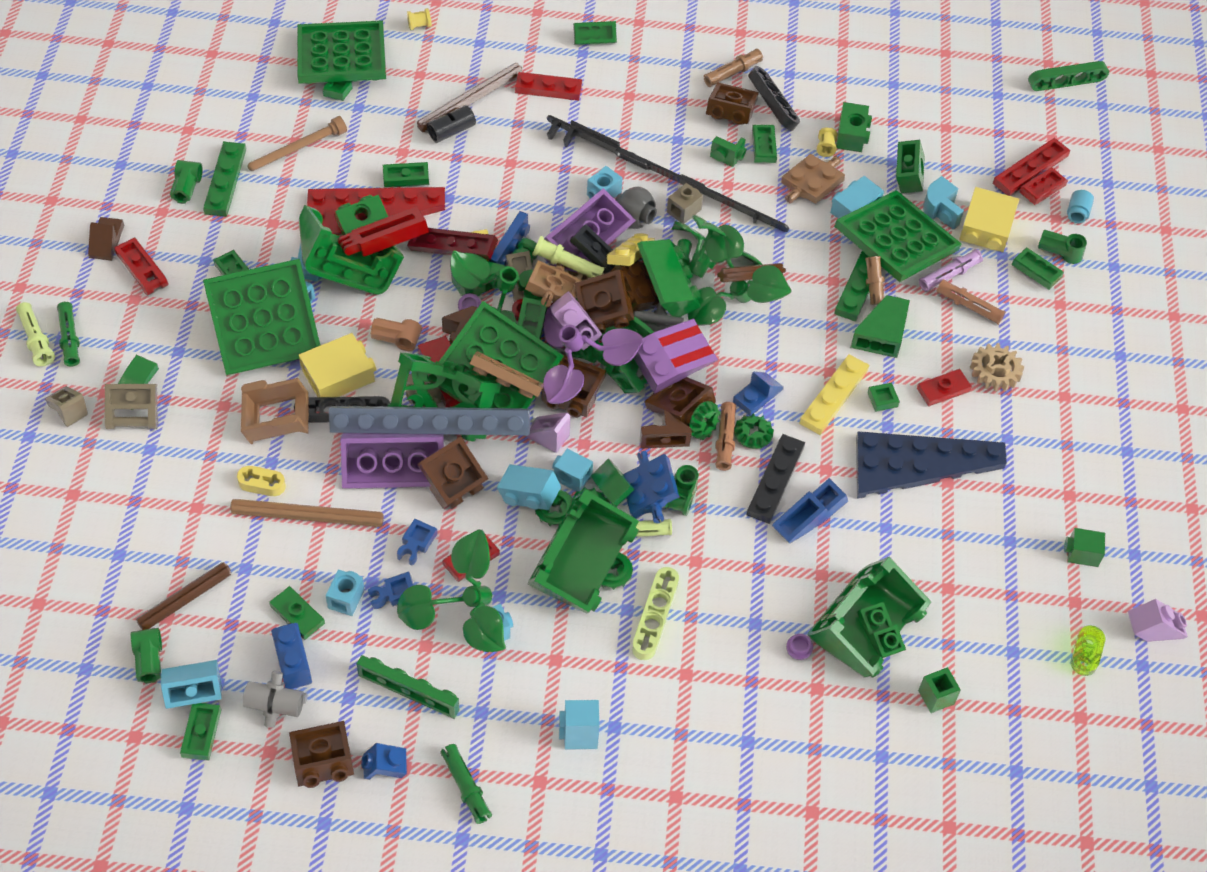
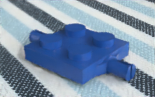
(653, 486)

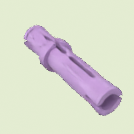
(971, 259)

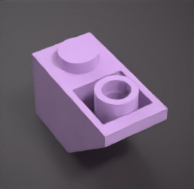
(570, 312)
(1157, 622)

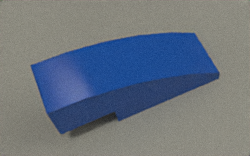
(810, 511)

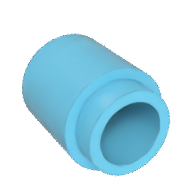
(1080, 206)

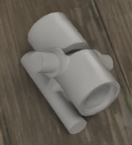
(273, 699)

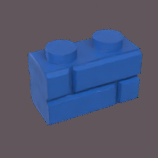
(291, 656)

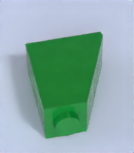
(883, 328)

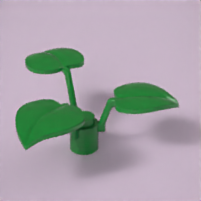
(700, 261)
(471, 270)
(766, 284)
(485, 627)

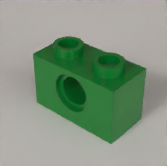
(853, 126)
(910, 166)
(368, 205)

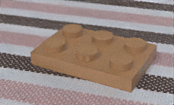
(506, 375)

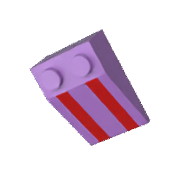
(673, 354)

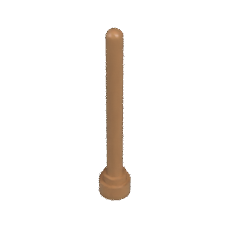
(336, 126)

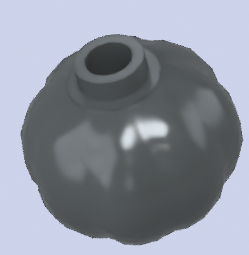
(638, 204)

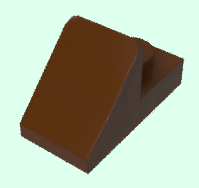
(104, 237)
(456, 321)
(671, 434)

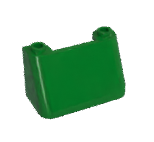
(327, 259)
(583, 551)
(840, 627)

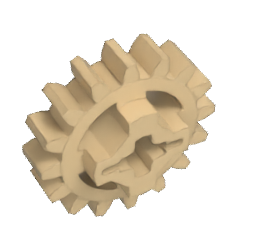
(997, 367)

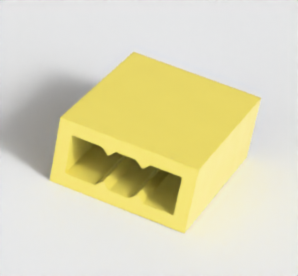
(989, 219)
(337, 367)

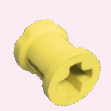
(419, 19)
(826, 145)

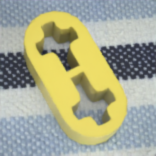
(261, 479)

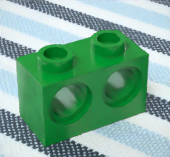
(532, 316)

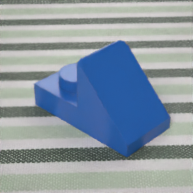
(757, 393)

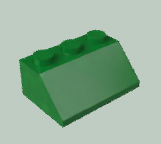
(670, 276)

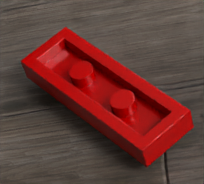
(548, 86)

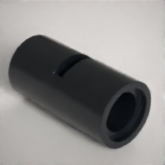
(451, 124)

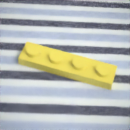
(628, 251)
(834, 394)

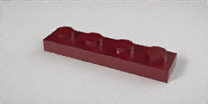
(446, 241)

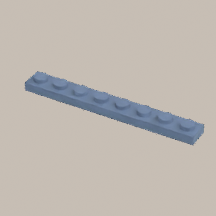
(429, 420)

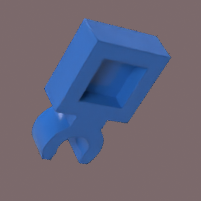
(416, 538)
(392, 591)

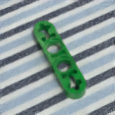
(1045, 78)

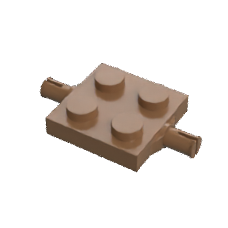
(812, 179)
(551, 282)

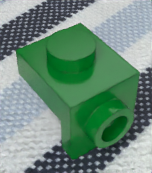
(728, 152)

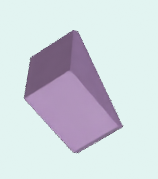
(550, 430)

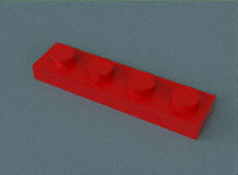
(1031, 166)

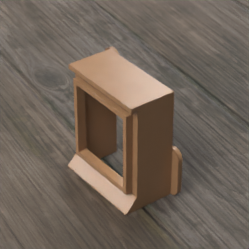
(262, 394)

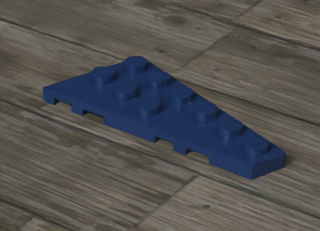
(913, 461)

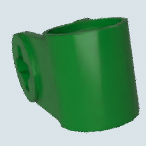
(685, 489)

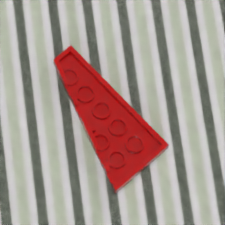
(395, 200)

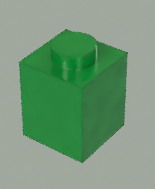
(1085, 547)
(939, 690)

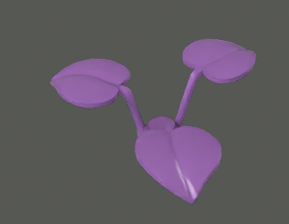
(565, 383)

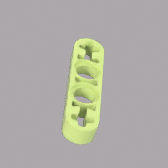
(657, 613)

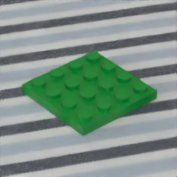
(340, 52)
(898, 234)
(261, 316)
(503, 341)

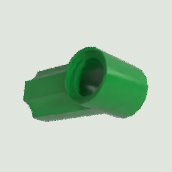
(186, 176)
(1070, 247)
(146, 648)

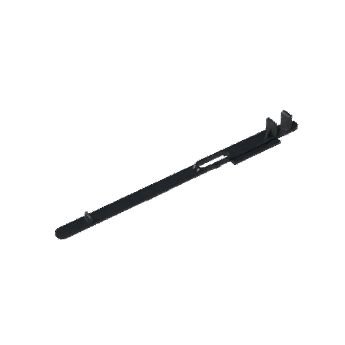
(614, 146)

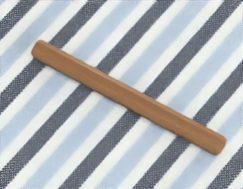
(307, 512)

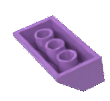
(601, 214)
(386, 459)

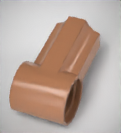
(403, 334)

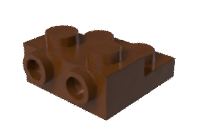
(731, 103)
(638, 286)
(605, 300)
(585, 399)
(680, 399)
(453, 473)
(321, 754)

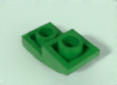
(139, 371)
(612, 482)
(880, 631)

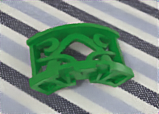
(422, 366)
(625, 374)

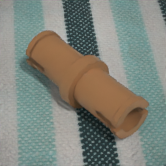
(875, 279)

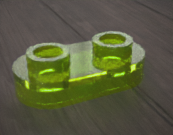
(1088, 652)

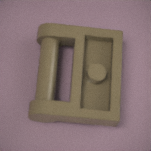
(131, 397)

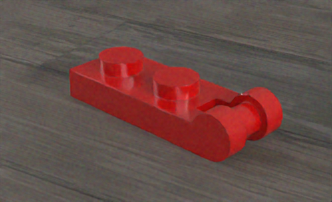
(141, 265)

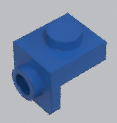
(385, 761)

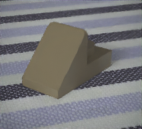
(68, 404)

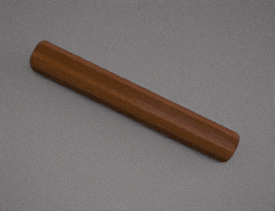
(743, 273)
(183, 596)

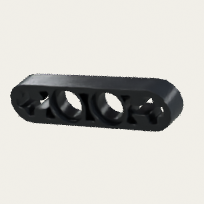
(774, 98)
(323, 402)

